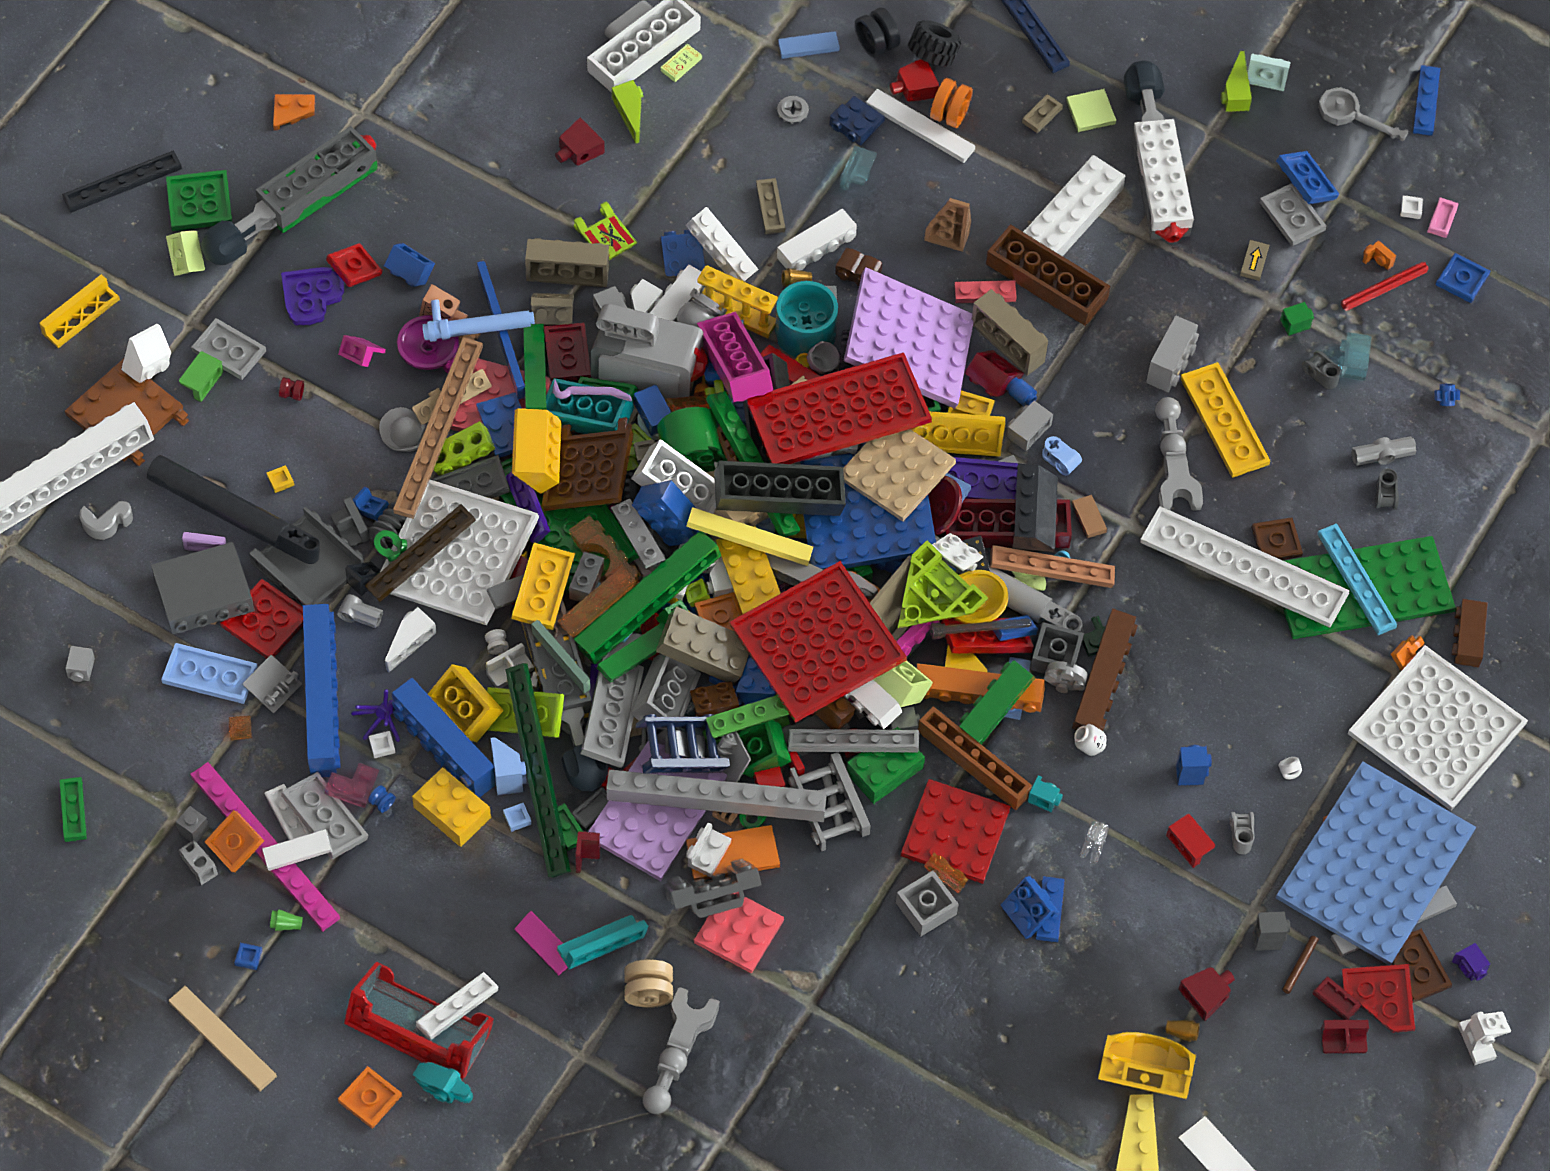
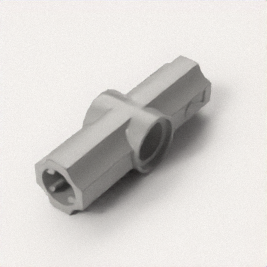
(1383, 451)

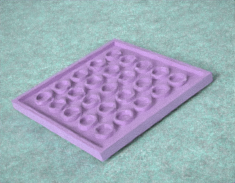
(901, 319)

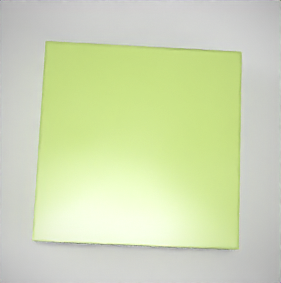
(1091, 110)

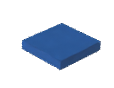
(1462, 277)

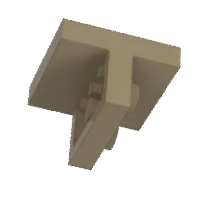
(552, 308)

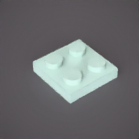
(1268, 72)

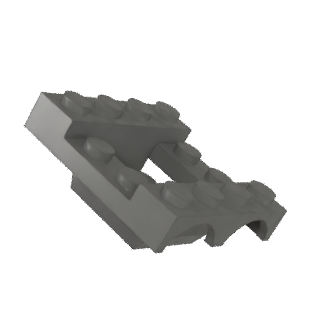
(740, 876)

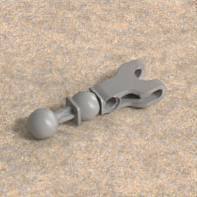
(1173, 447)
(673, 1059)

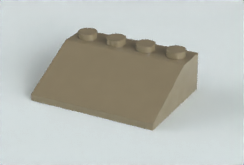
(890, 598)

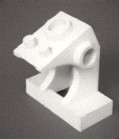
(1480, 1034)

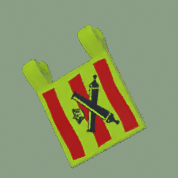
(607, 231)

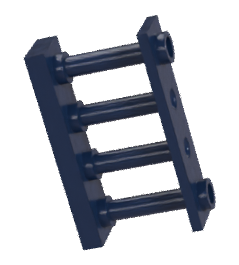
(676, 763)

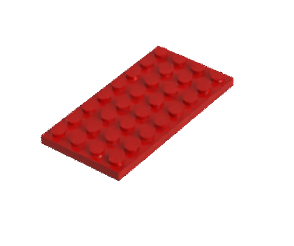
(839, 410)

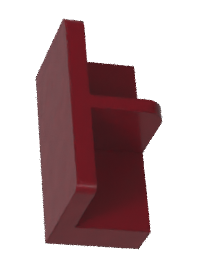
(1344, 1036)

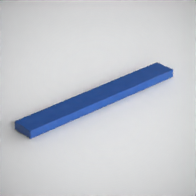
(503, 336)

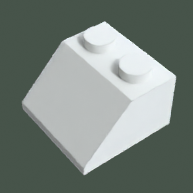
(146, 354)

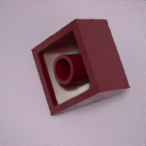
(992, 372)

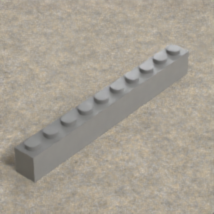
(716, 795)

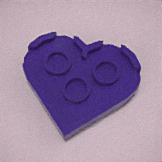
(309, 293)

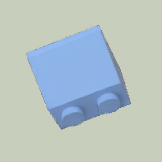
(509, 771)

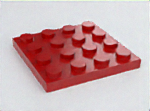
(957, 827)

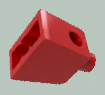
(916, 82)

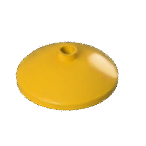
(993, 588)

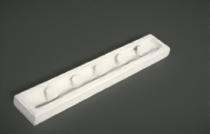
(921, 126)

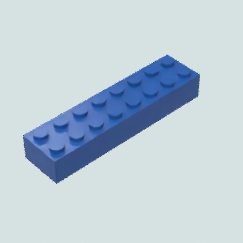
(321, 690)

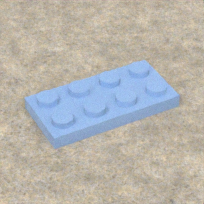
(208, 673)

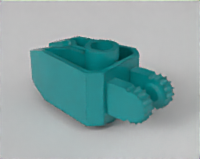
(442, 1083)

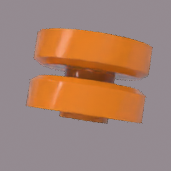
(951, 103)

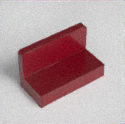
(587, 847)

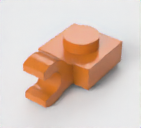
(1406, 651)

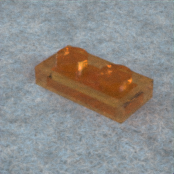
(952, 877)

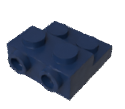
(856, 120)

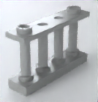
(639, 536)
(851, 804)

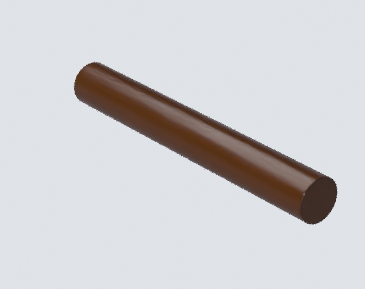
(1300, 964)

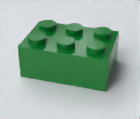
(883, 771)

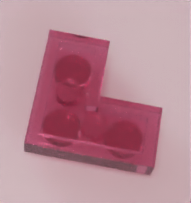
(353, 790)

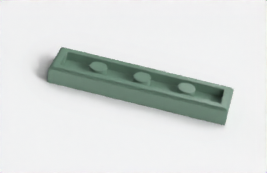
(561, 656)

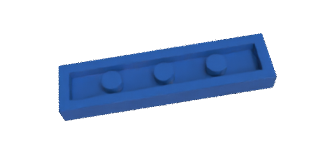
(1426, 100)

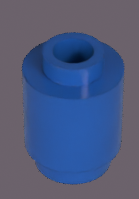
(1021, 391)

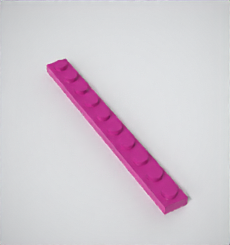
(289, 876)

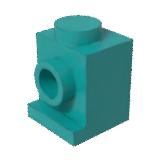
(1045, 795)

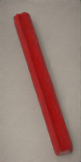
(1384, 286)

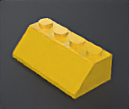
(536, 448)

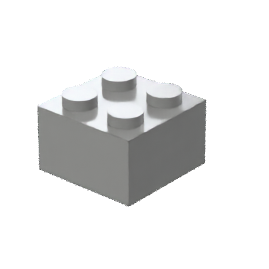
(927, 903)

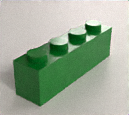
(997, 701)

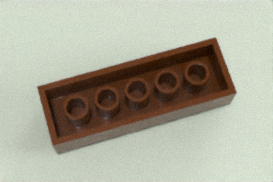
(1048, 275)

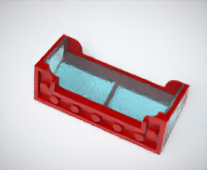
(390, 1016)

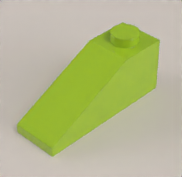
(1237, 88)
(628, 103)

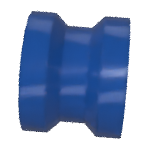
(381, 799)

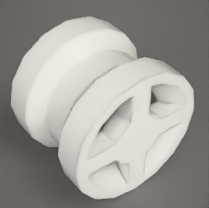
(496, 641)

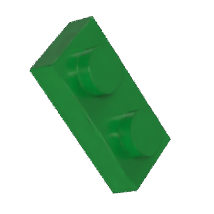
(569, 827)

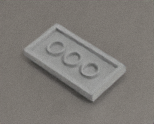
(324, 812)

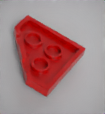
(1383, 993)

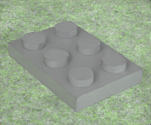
(1292, 214)
(231, 347)

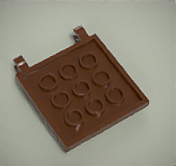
(591, 468)

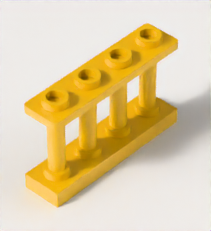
(749, 295)

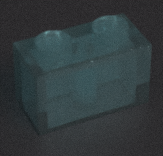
(1355, 356)

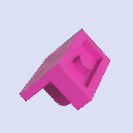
(358, 350)

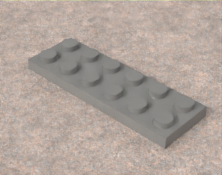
(611, 717)

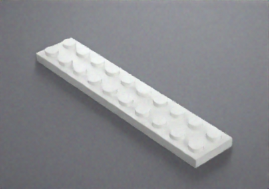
(1245, 566)

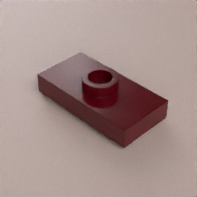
(1336, 999)

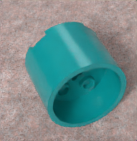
(805, 317)

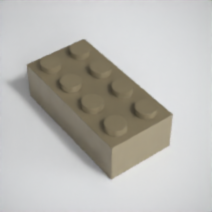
(567, 262)
(1009, 332)
(703, 645)

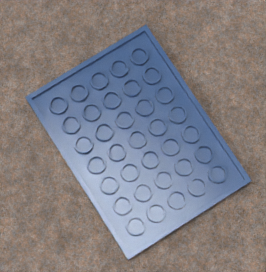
(1376, 863)

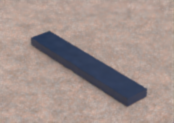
(1037, 34)

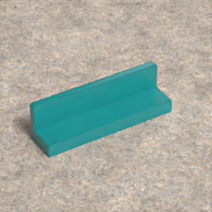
(602, 941)

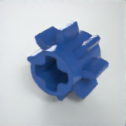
(1447, 394)

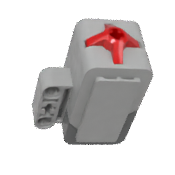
(647, 351)

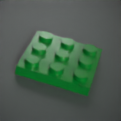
(198, 200)

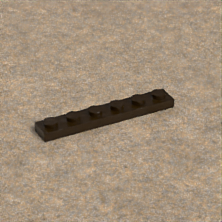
(420, 552)

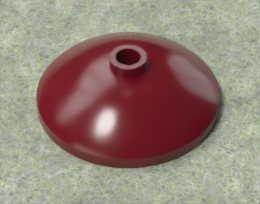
(945, 504)

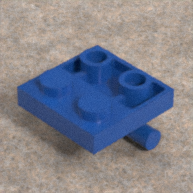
(1029, 906)

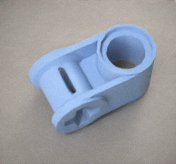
(1060, 457)

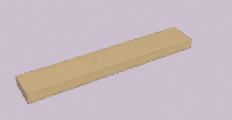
(222, 1038)

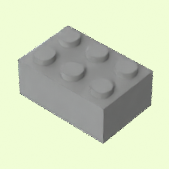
(1172, 354)

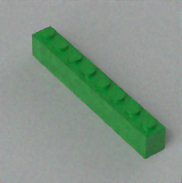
(647, 597)

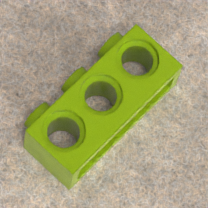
(465, 440)

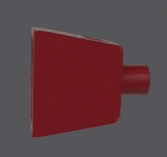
(579, 144)
(1206, 990)

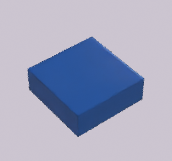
(248, 956)

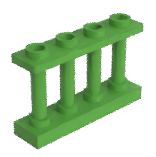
(746, 716)

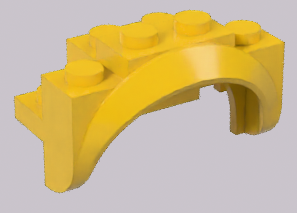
(1147, 1063)

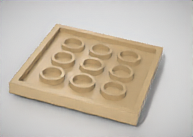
(897, 471)

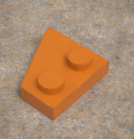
(292, 108)

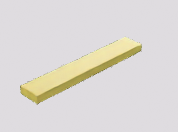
(749, 536)

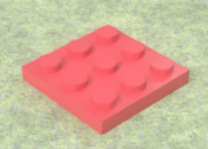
(740, 933)

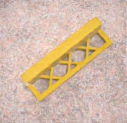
(87, 297)

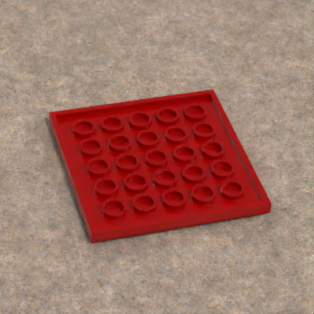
(818, 641)

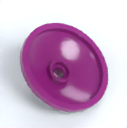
(413, 346)

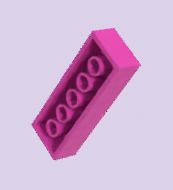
(735, 357)

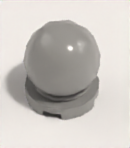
(699, 309)

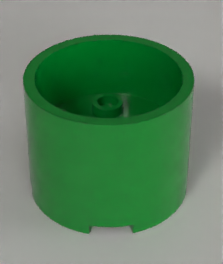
(693, 435)

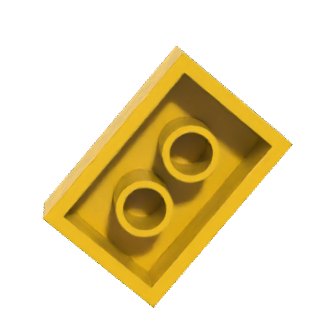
(465, 702)
(451, 807)

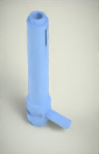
(445, 329)

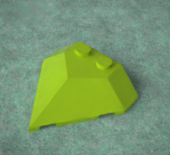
(936, 590)

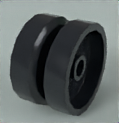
(877, 32)

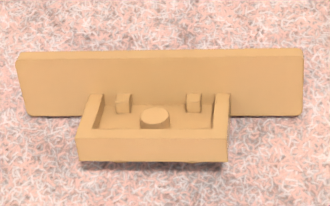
(478, 383)

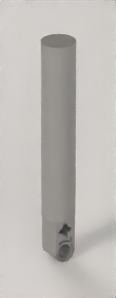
(1030, 601)

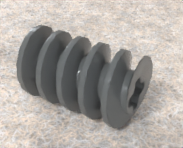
(387, 521)

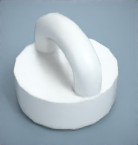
(1289, 766)

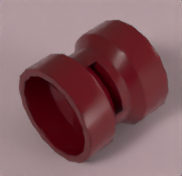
(291, 389)

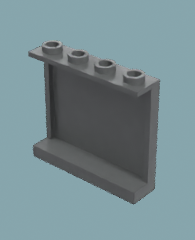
(309, 582)
(203, 588)

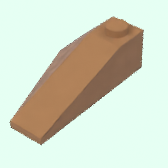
(950, 225)

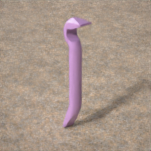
(580, 390)

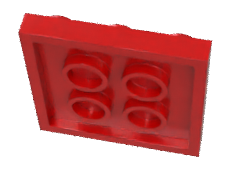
(272, 622)

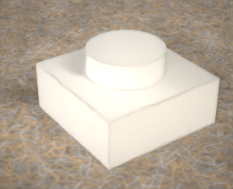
(1411, 207)
(382, 744)

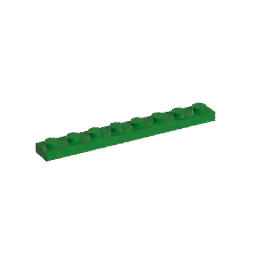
(746, 451)

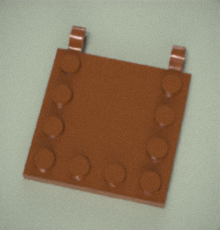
(118, 390)

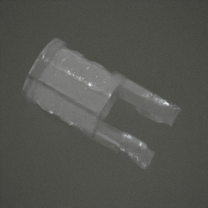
(1094, 839)

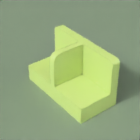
(185, 252)

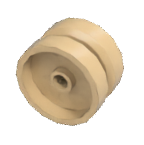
(648, 983)

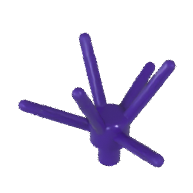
(382, 711)

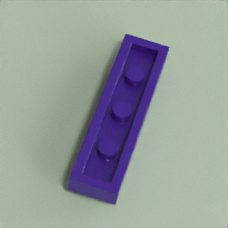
(526, 498)

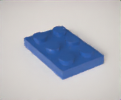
(1307, 177)
(498, 418)

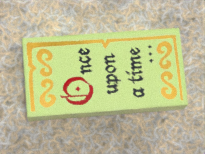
(681, 63)

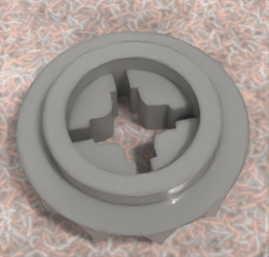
(800, 105)

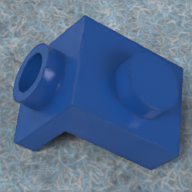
(369, 505)

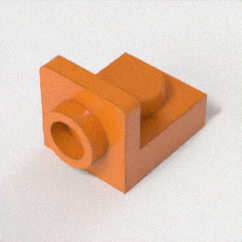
(1381, 254)

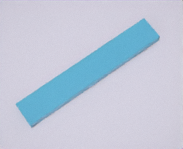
(1357, 579)

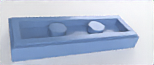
(808, 45)

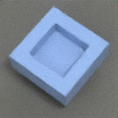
(517, 817)

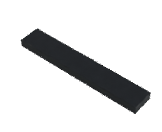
(122, 181)

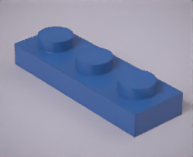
(1050, 929)

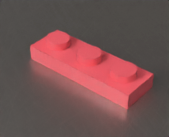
(971, 291)

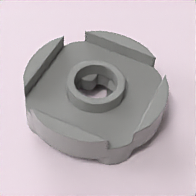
(1066, 677)

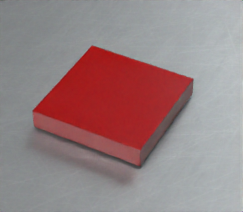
(354, 265)

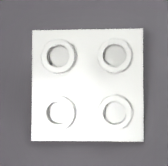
(958, 552)

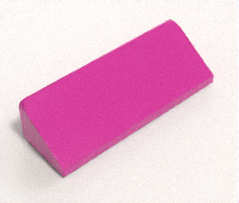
(542, 941)

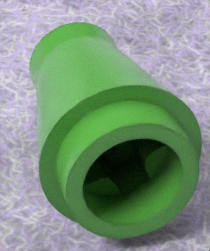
(285, 921)

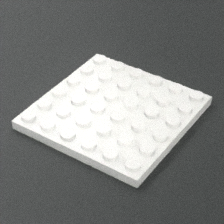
(472, 562)
(1437, 727)

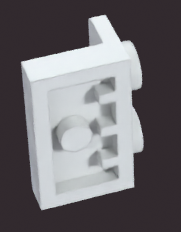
(707, 850)

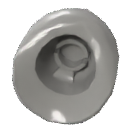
(401, 430)

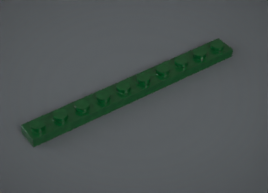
(538, 770)

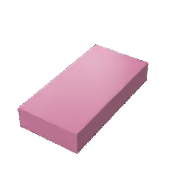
(1443, 217)

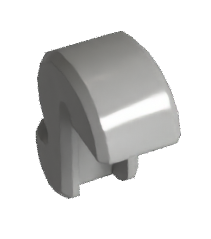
(106, 524)

